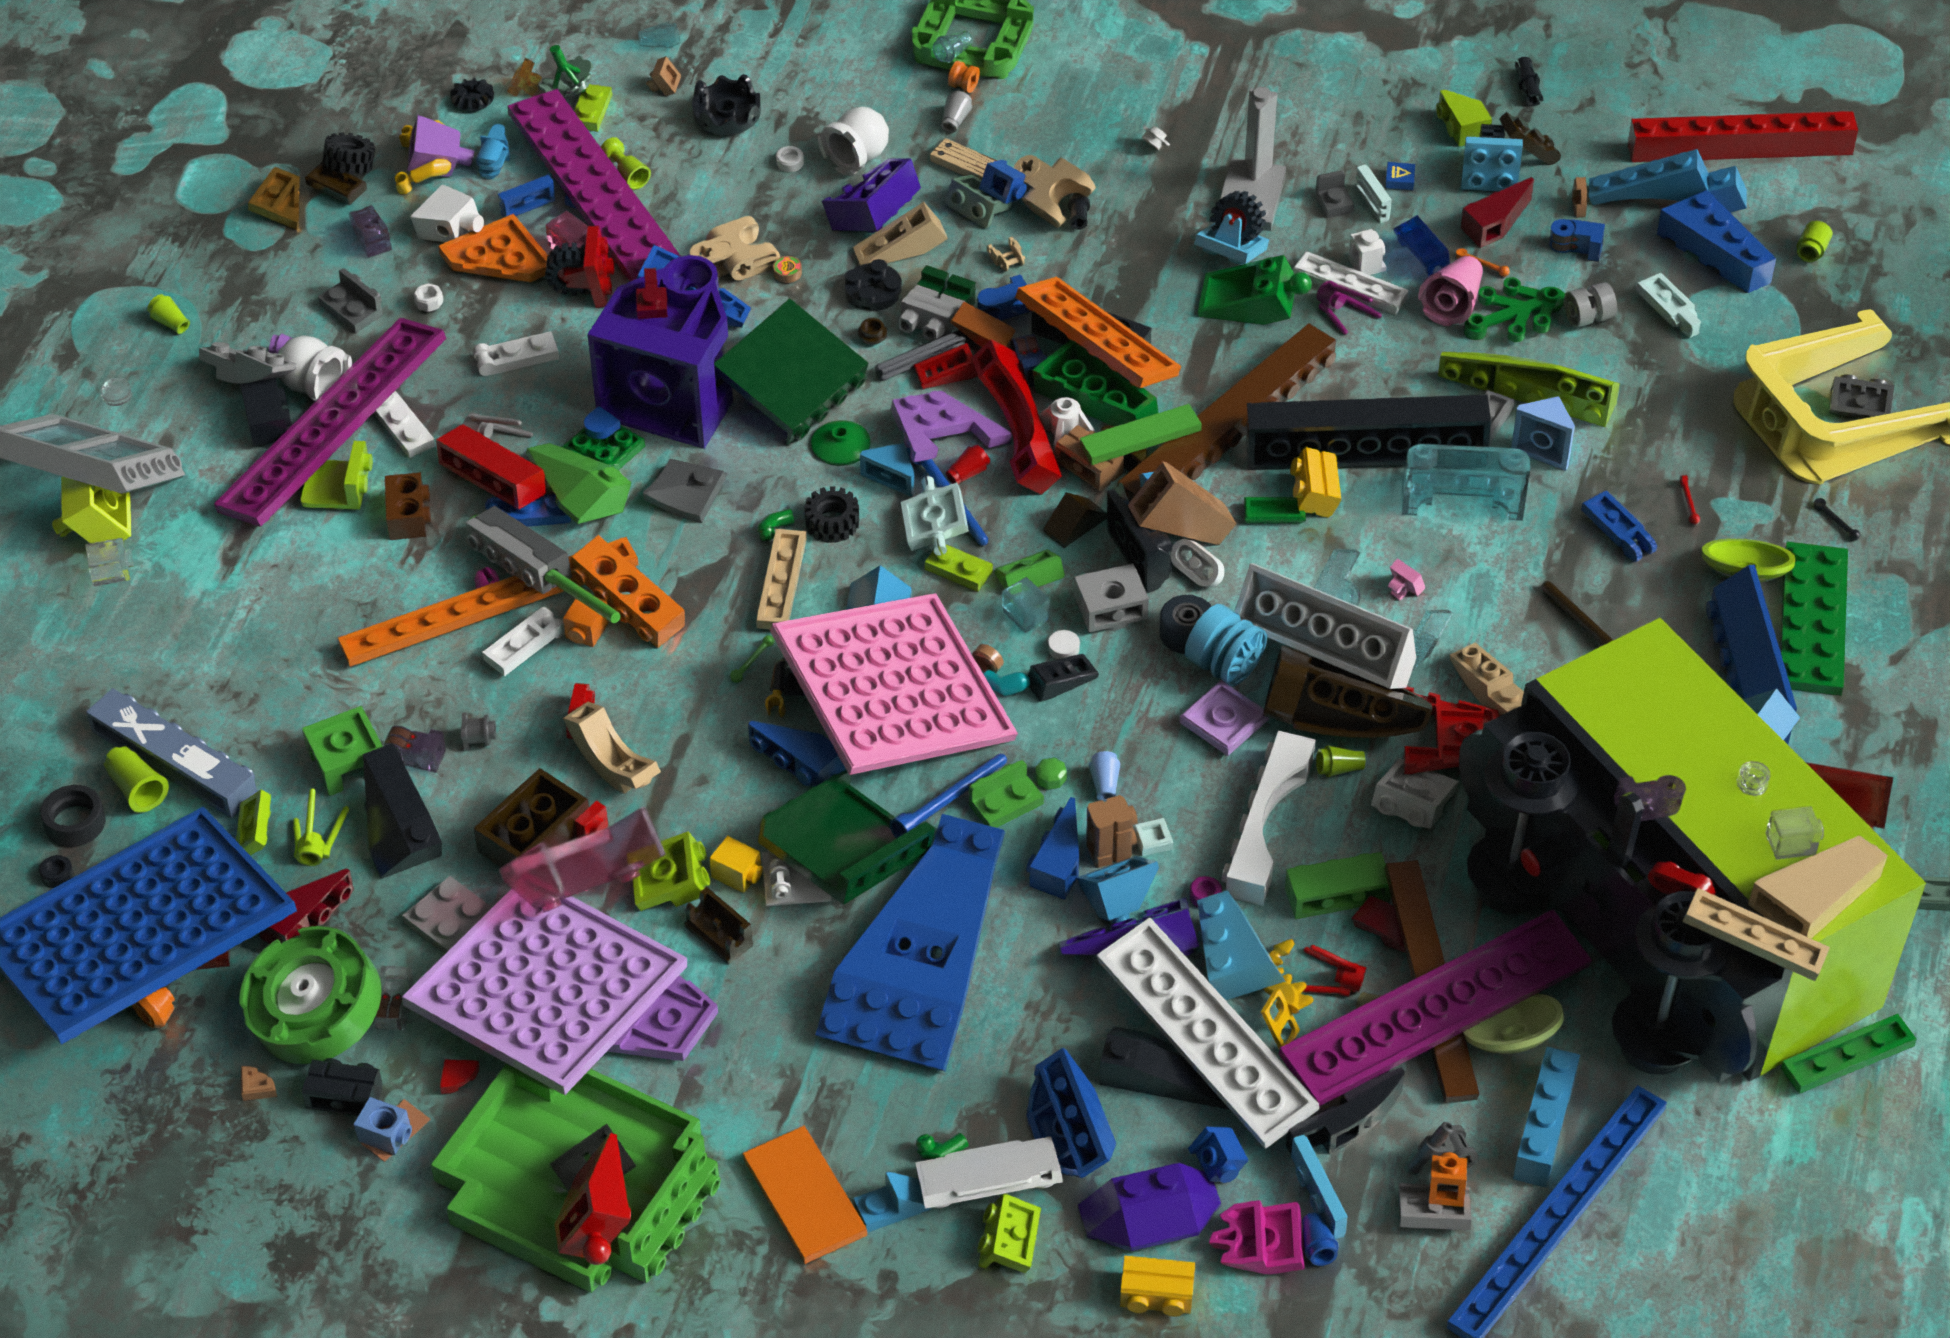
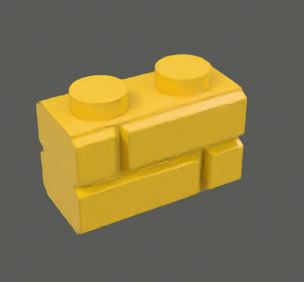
(1316, 482)
(1157, 1285)

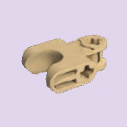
(1050, 184)
(731, 250)

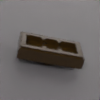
(335, 184)

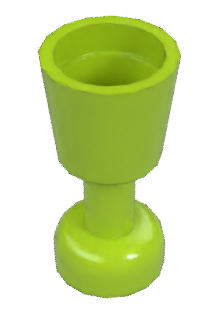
(630, 168)

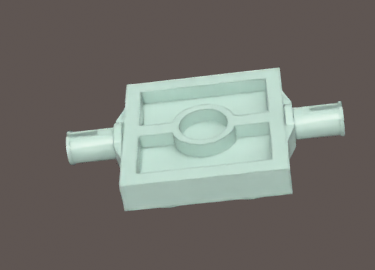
(934, 516)

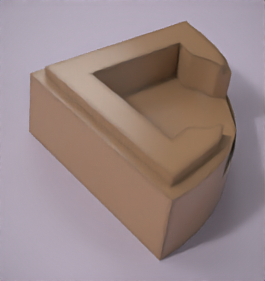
(1579, 197)
(256, 1084)

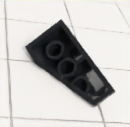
(397, 818)
(1152, 1067)

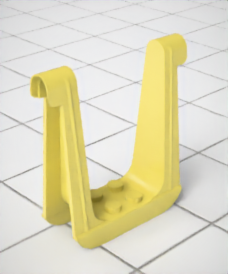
(1807, 444)

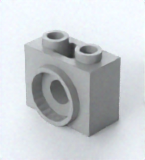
(1111, 598)

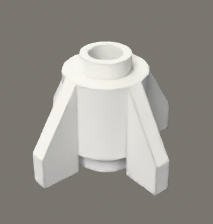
(1063, 417)

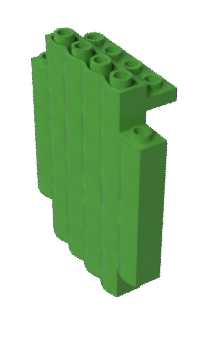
(514, 1196)

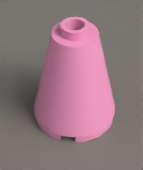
(1452, 291)

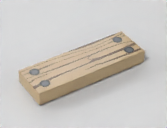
(960, 159)

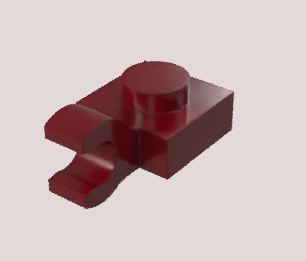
(651, 299)

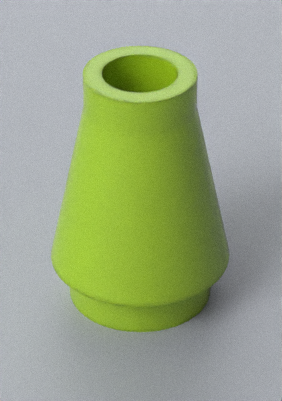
(166, 312)
(1337, 761)

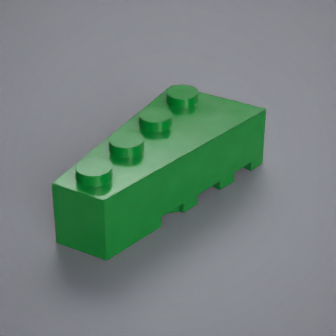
(1096, 387)

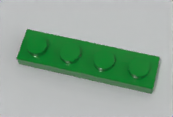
(1848, 1053)

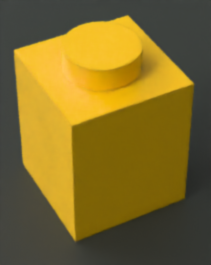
(736, 864)

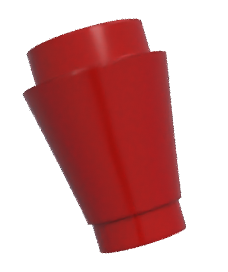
(969, 464)

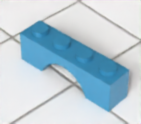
(1546, 1117)

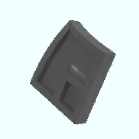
(685, 489)

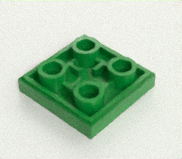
(613, 450)

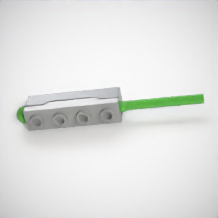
(528, 557)

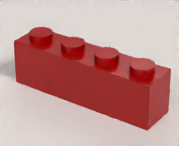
(491, 466)

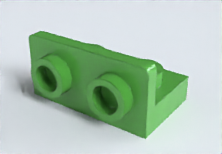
(1004, 795)

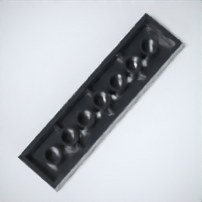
(1362, 429)

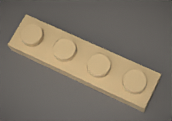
(781, 577)
(1756, 934)

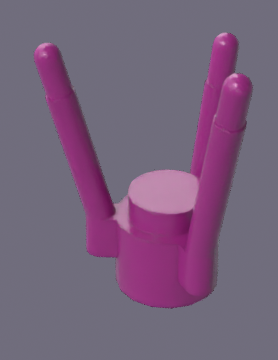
(1335, 296)

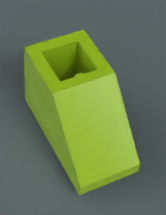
(1461, 115)

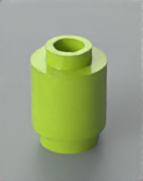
(1814, 241)

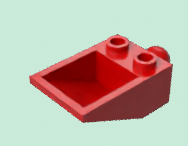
(594, 1206)

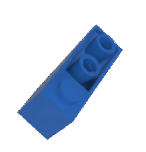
(800, 752)
(1057, 862)

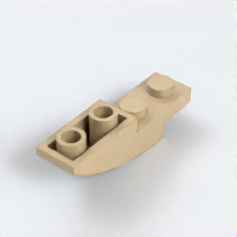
(1487, 678)

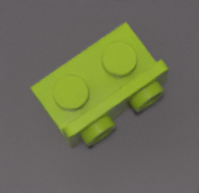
(1009, 1233)

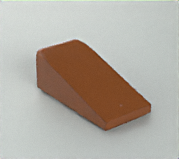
(981, 326)

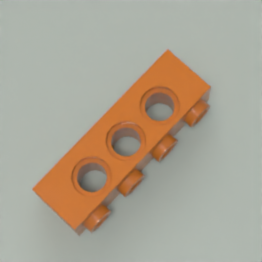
(644, 595)

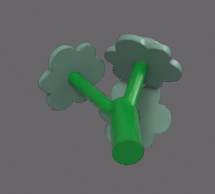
(576, 72)

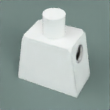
(446, 216)

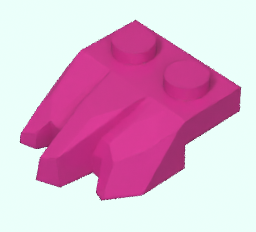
(1261, 1237)

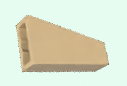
(1818, 887)

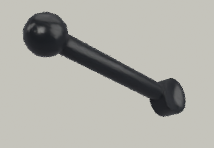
(1820, 505)

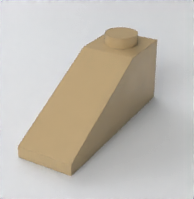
(903, 238)

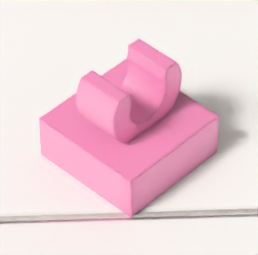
(1405, 580)

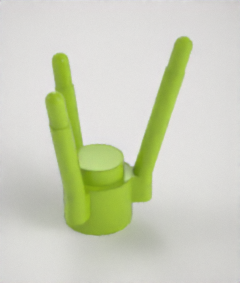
(311, 848)

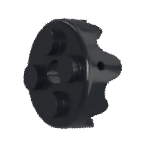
(722, 94)

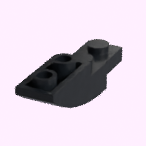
(1357, 1114)

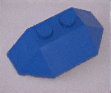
(1069, 1112)

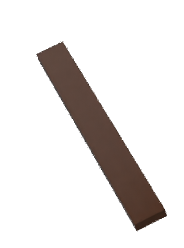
(1424, 955)

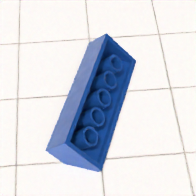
(1747, 638)

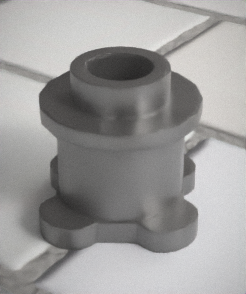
(477, 730)

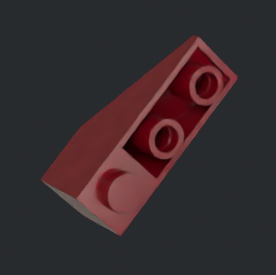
(1495, 214)
(313, 905)

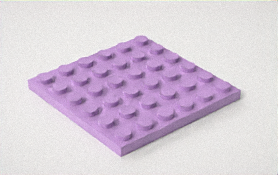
(545, 986)

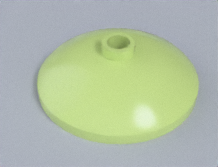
(1518, 1027)

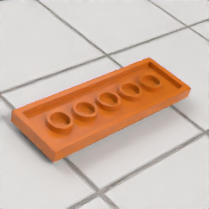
(1098, 332)

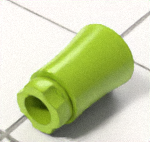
(136, 780)

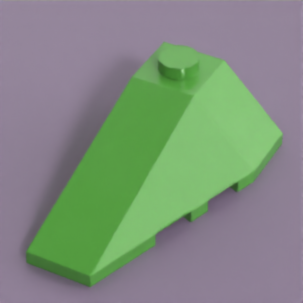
(581, 484)

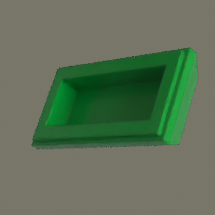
(1272, 510)

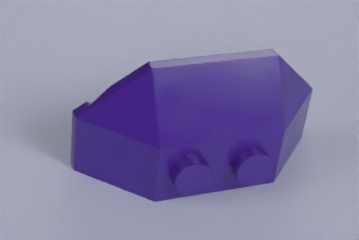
(1150, 1207)

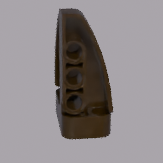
(1338, 702)

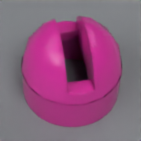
(482, 575)

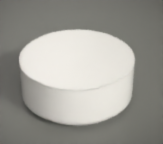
(789, 159)
(1063, 644)

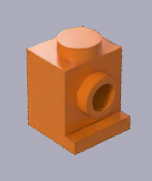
(1448, 1170)

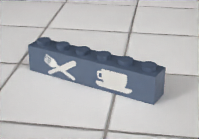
(172, 752)

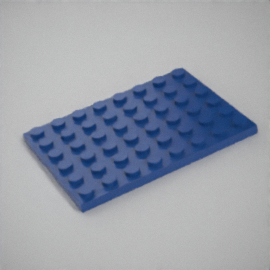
(136, 923)

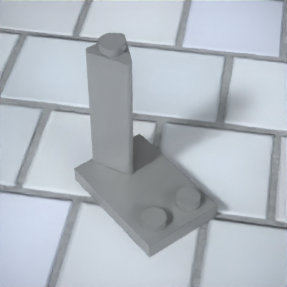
(1257, 172)

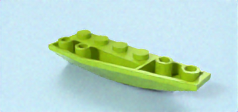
(1532, 380)

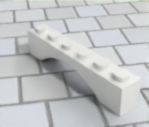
(1286, 769)

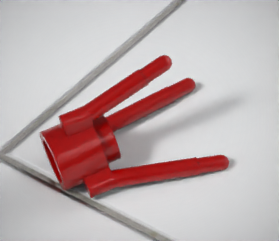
(1348, 974)

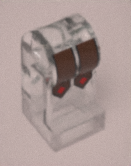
(394, 984)

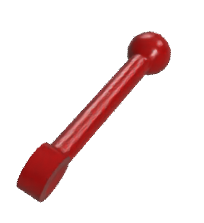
(1693, 518)

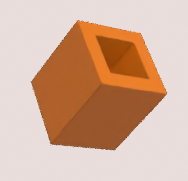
(584, 624)

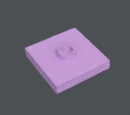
(1224, 718)

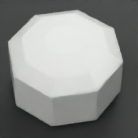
(428, 297)

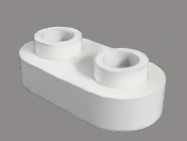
(1199, 564)

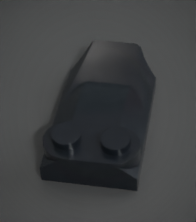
(1137, 544)

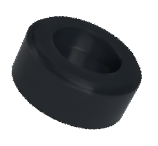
(56, 870)

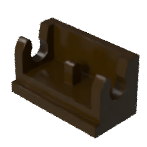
(719, 926)

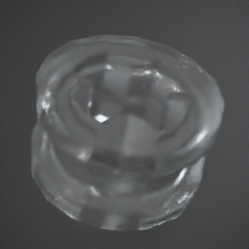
(1746, 781)

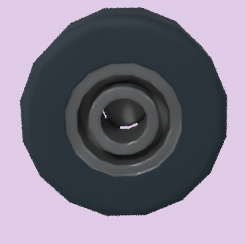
(1179, 618)

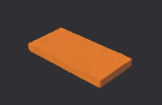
(805, 1194)

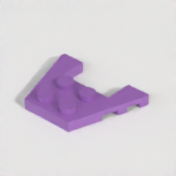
(941, 415)
(669, 1024)

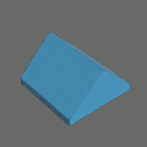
(876, 588)

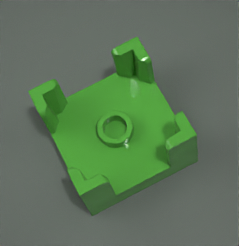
(340, 745)

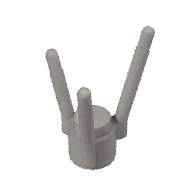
(486, 425)

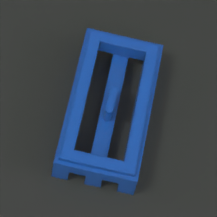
(531, 195)

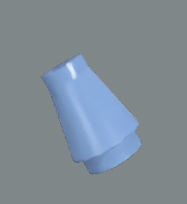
(1105, 774)

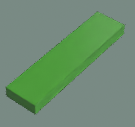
(1140, 434)

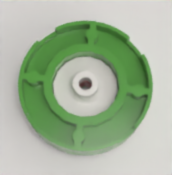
(311, 995)

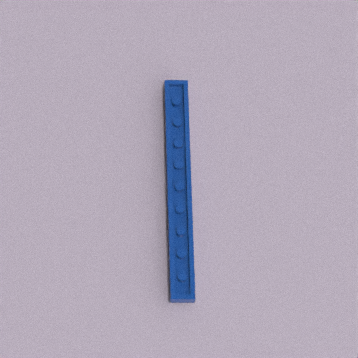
(1556, 1215)

